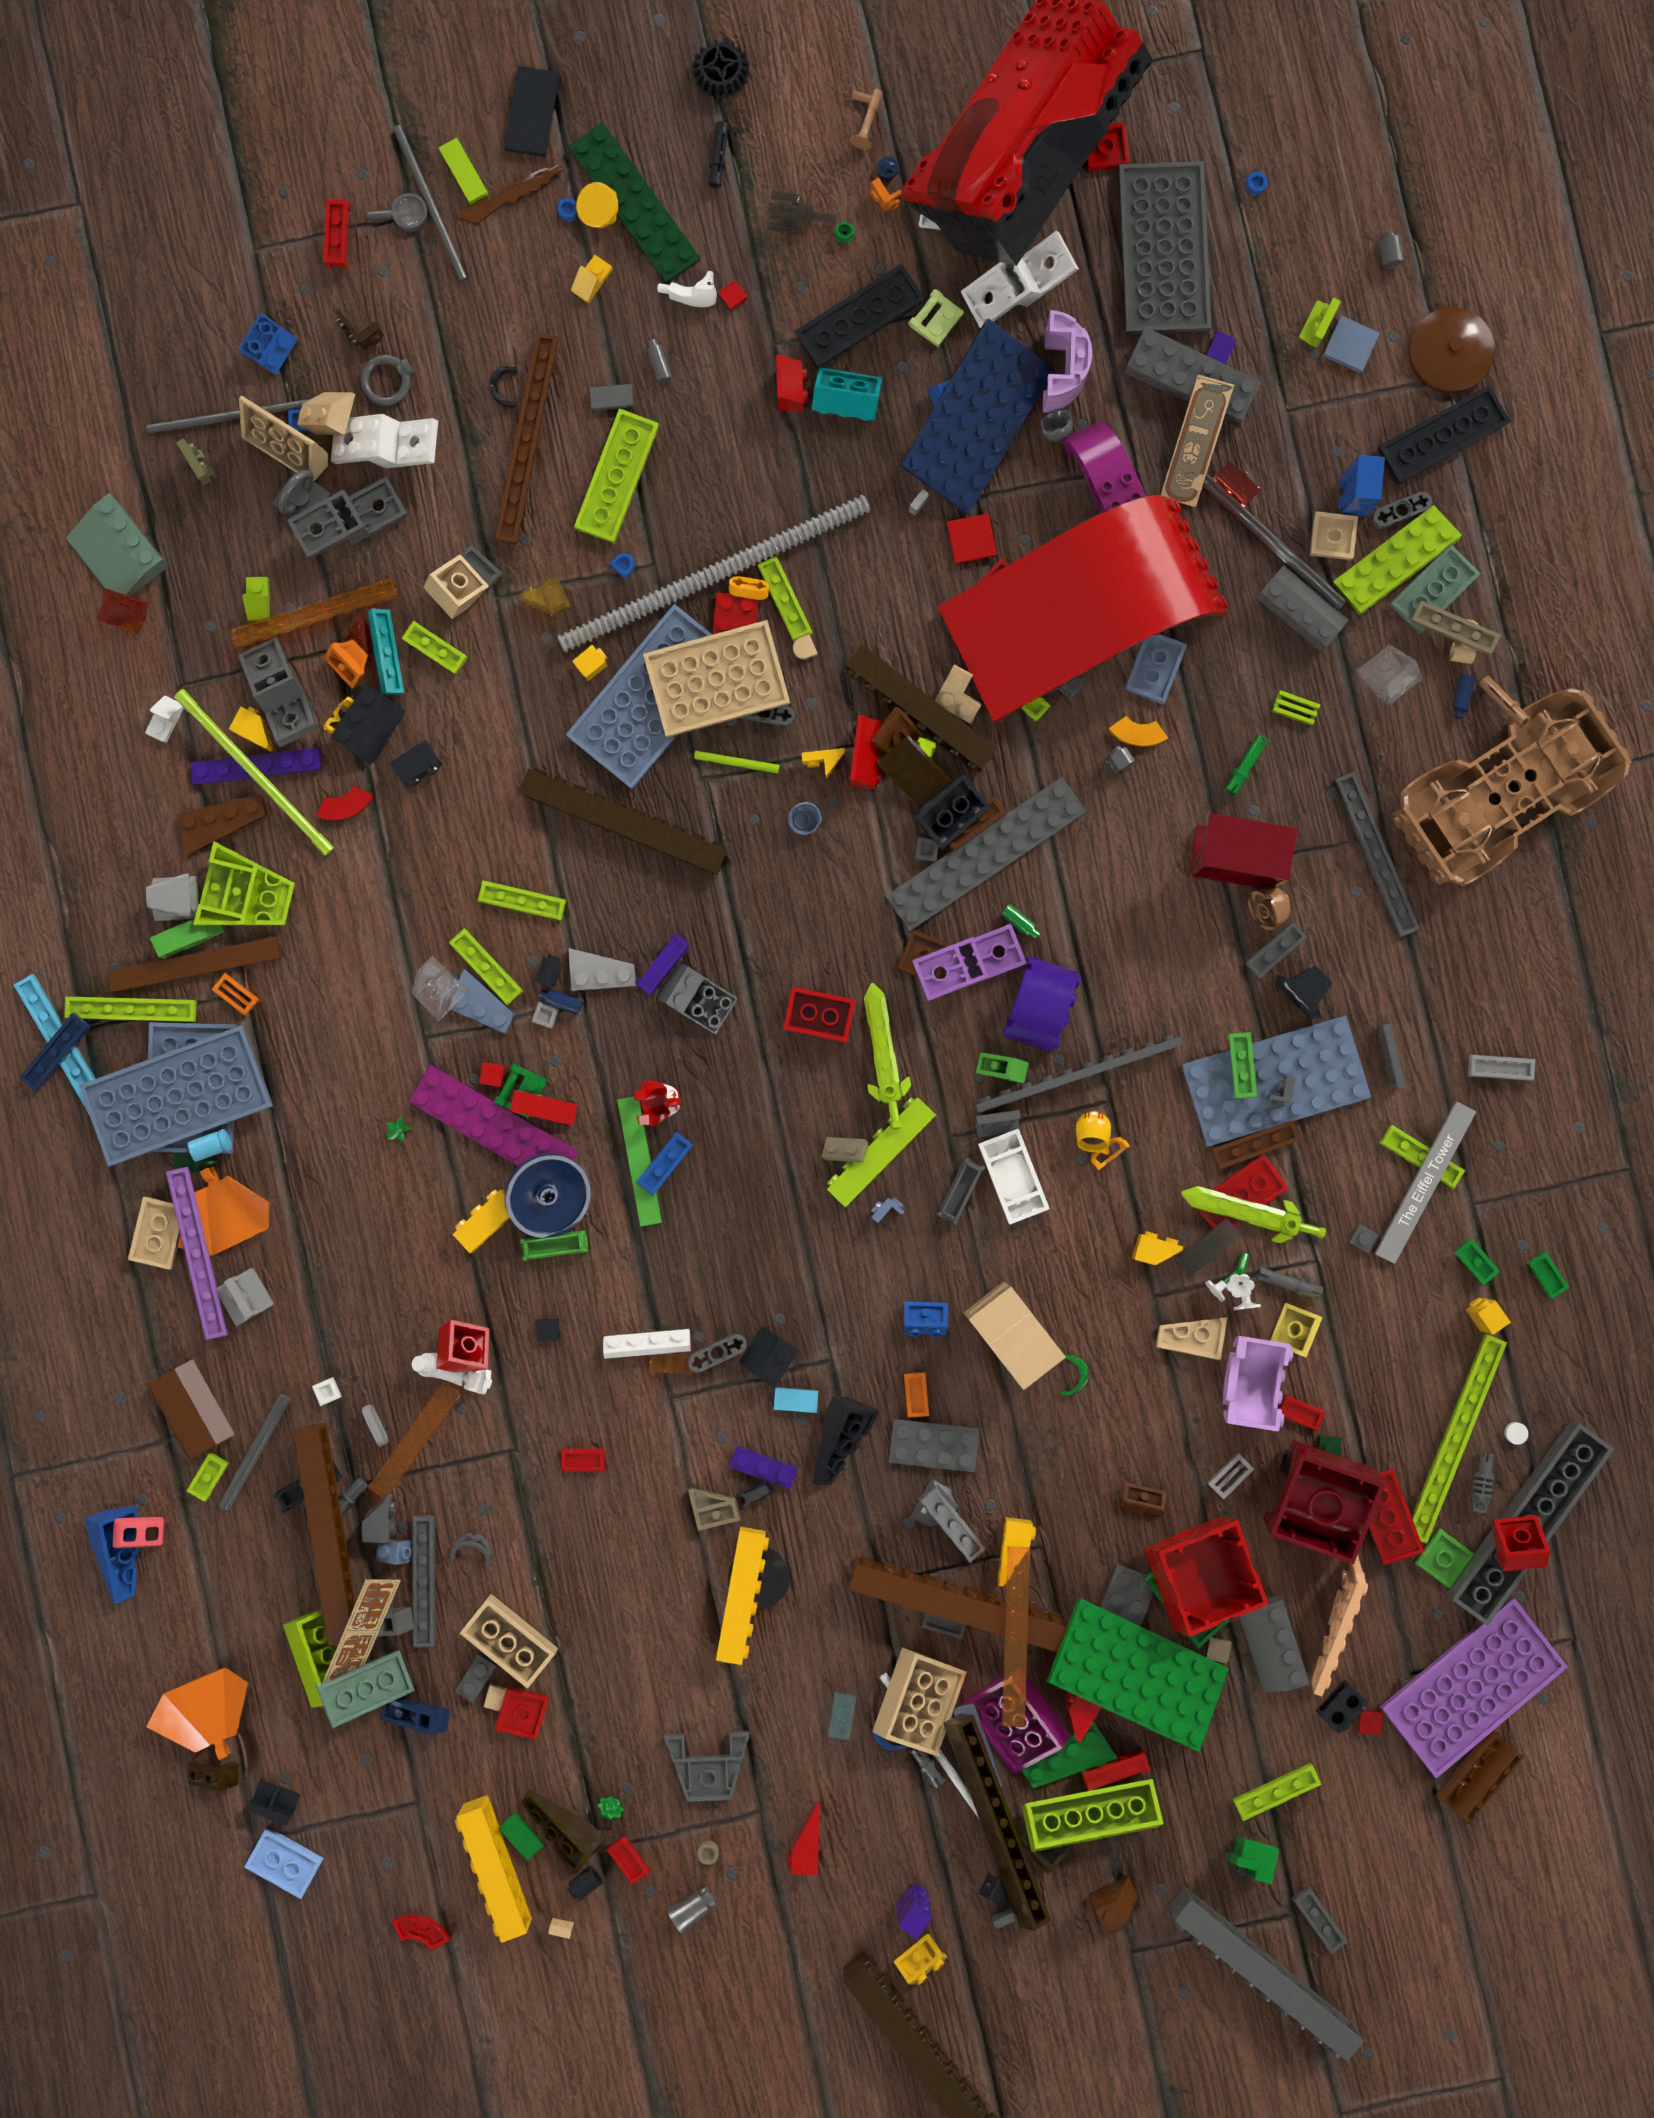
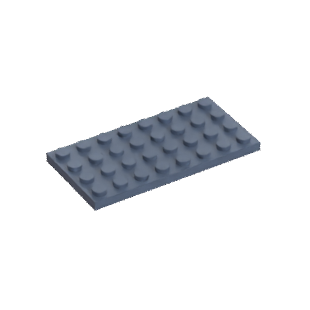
(624, 721)
(1318, 1056)
(176, 1095)

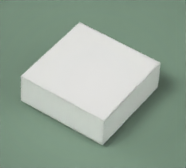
(326, 1391)

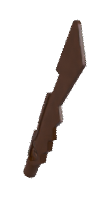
(511, 193)

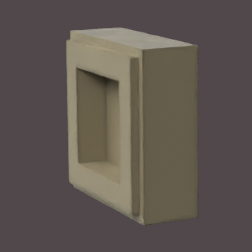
(1218, 1649)

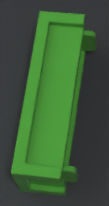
(1242, 1065)
(554, 1246)

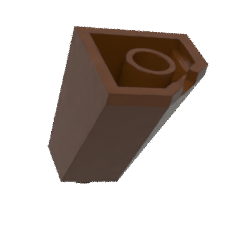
(1114, 1904)

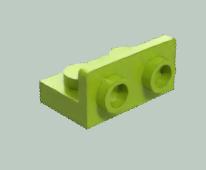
(1319, 322)

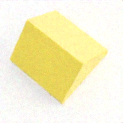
(1296, 1328)

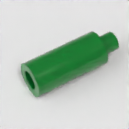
(1019, 921)

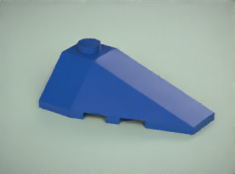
(115, 1563)

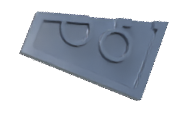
(483, 1005)

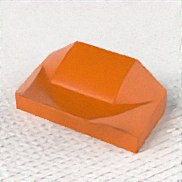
(348, 661)

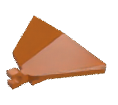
(229, 1212)
(202, 1712)

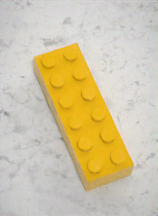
(493, 1868)

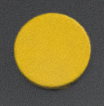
(597, 205)

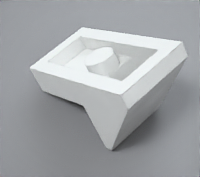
(165, 717)

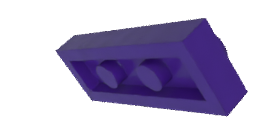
(763, 1467)

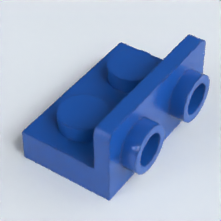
(925, 1318)

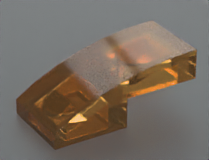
(671, 1363)

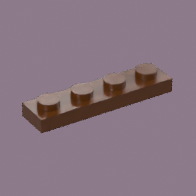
(1255, 1144)

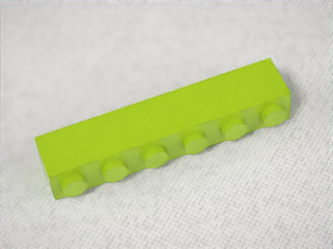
(880, 1152)

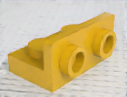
(920, 1960)

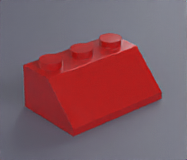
(865, 755)

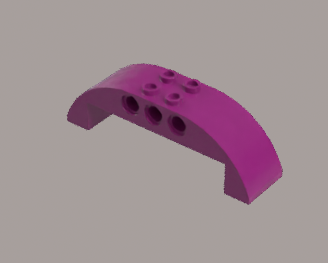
(1104, 466)

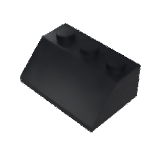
(368, 724)
(951, 811)

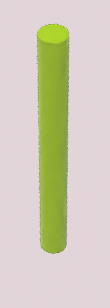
(736, 761)

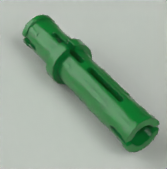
(1241, 773)

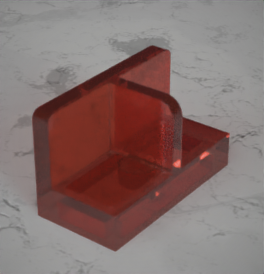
(1236, 484)
(122, 611)

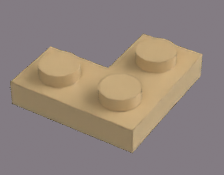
(953, 697)

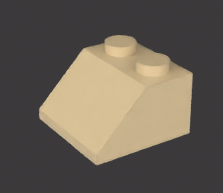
(327, 413)
(455, 586)

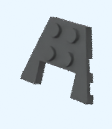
(708, 1776)

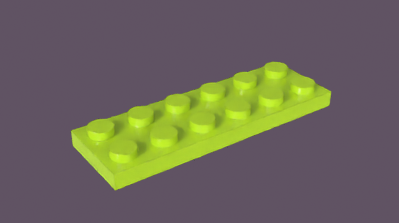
(616, 476)
(1396, 560)

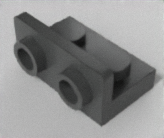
(997, 1123)

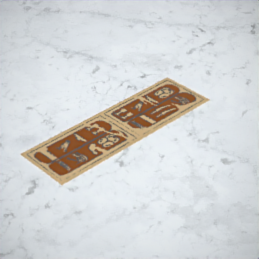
(362, 1627)

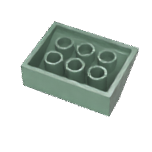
(116, 548)

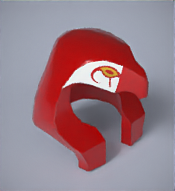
(657, 1101)

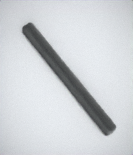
(254, 1452)

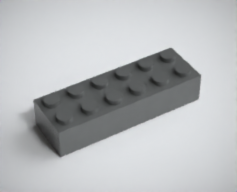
(1176, 368)

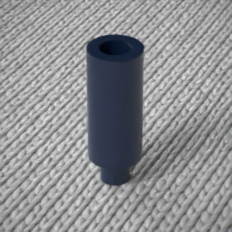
(1463, 695)
(561, 1001)

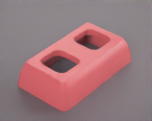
(141, 1525)

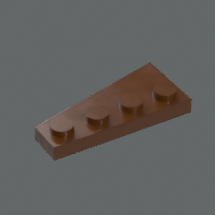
(218, 821)

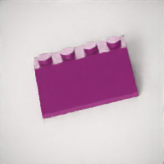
(1019, 1745)

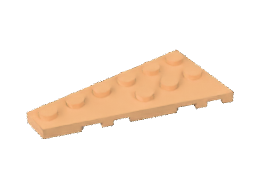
(1344, 1608)

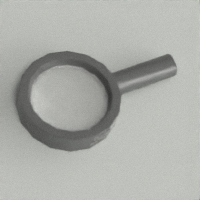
(407, 211)

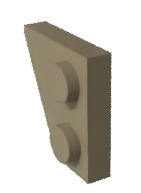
(713, 1509)

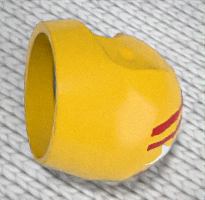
(1093, 1125)

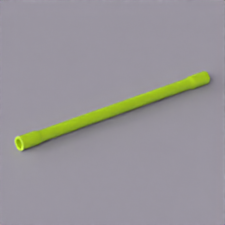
(191, 706)

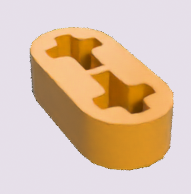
(748, 588)

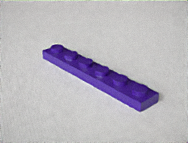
(269, 764)

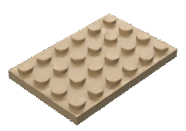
(716, 678)

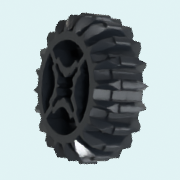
(705, 73)

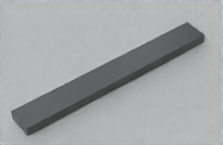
(1376, 854)

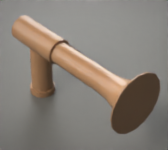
(861, 140)

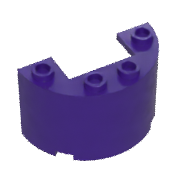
(1042, 1004)

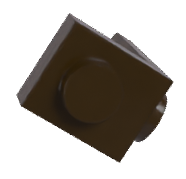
(368, 337)
(213, 1777)

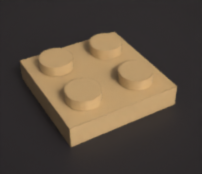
(1333, 535)

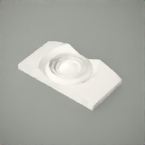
(1013, 1176)

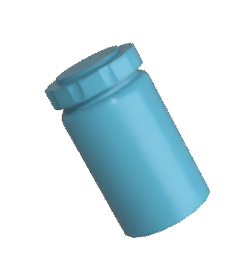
(209, 1145)

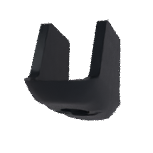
(1306, 990)

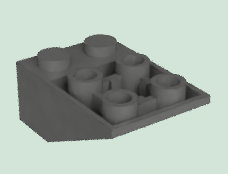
(697, 998)

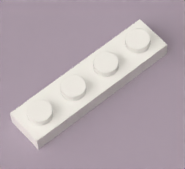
(646, 1343)

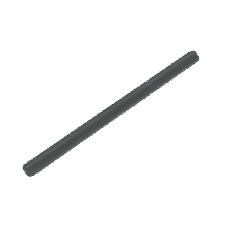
(1273, 542)

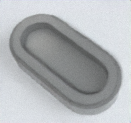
(375, 1425)

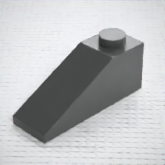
(397, 1622)

